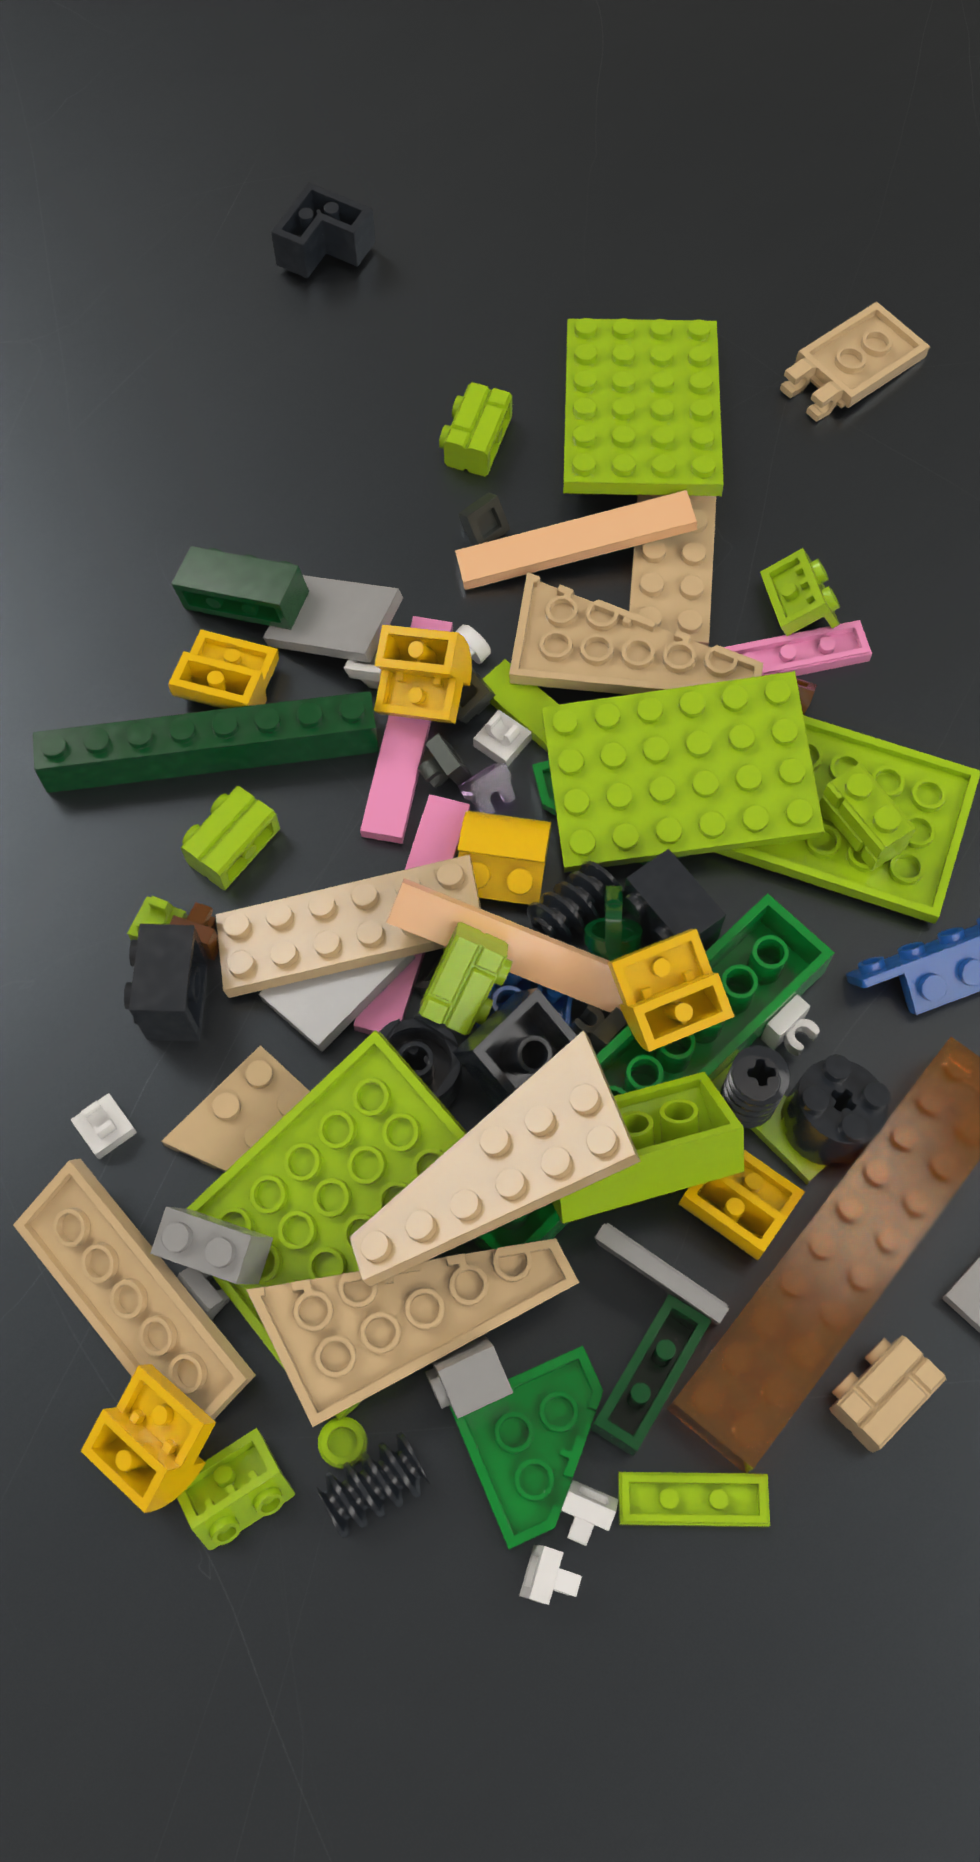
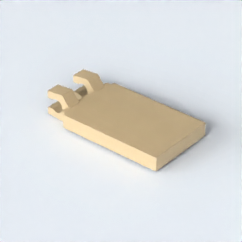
(853, 360)

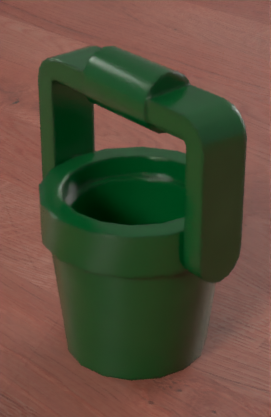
(613, 935)

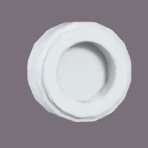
(478, 646)

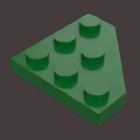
(533, 1442)

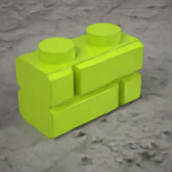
(476, 428)
(866, 816)
(229, 837)
(465, 979)

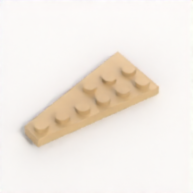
(609, 649)
(237, 1112)
(526, 1153)
(356, 1339)

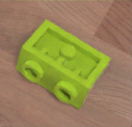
(799, 592)
(234, 1491)

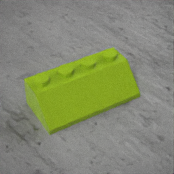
(682, 1140)

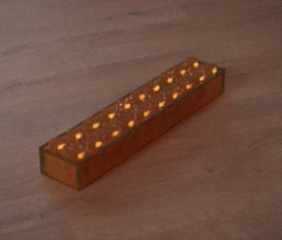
(838, 1264)

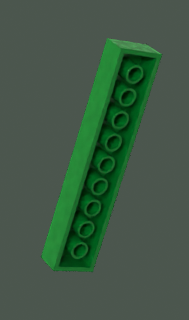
(761, 967)

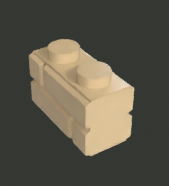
(886, 1392)

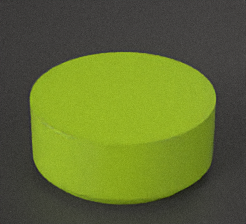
(342, 1442)

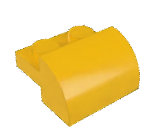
(224, 672)
(421, 673)
(506, 855)
(669, 990)
(746, 1205)
(150, 1440)

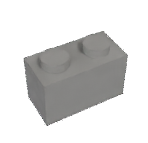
(211, 1245)
(469, 1377)

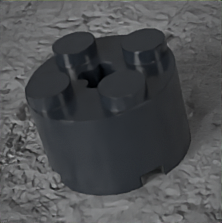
(428, 1044)
(835, 1111)

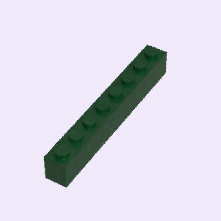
(205, 742)

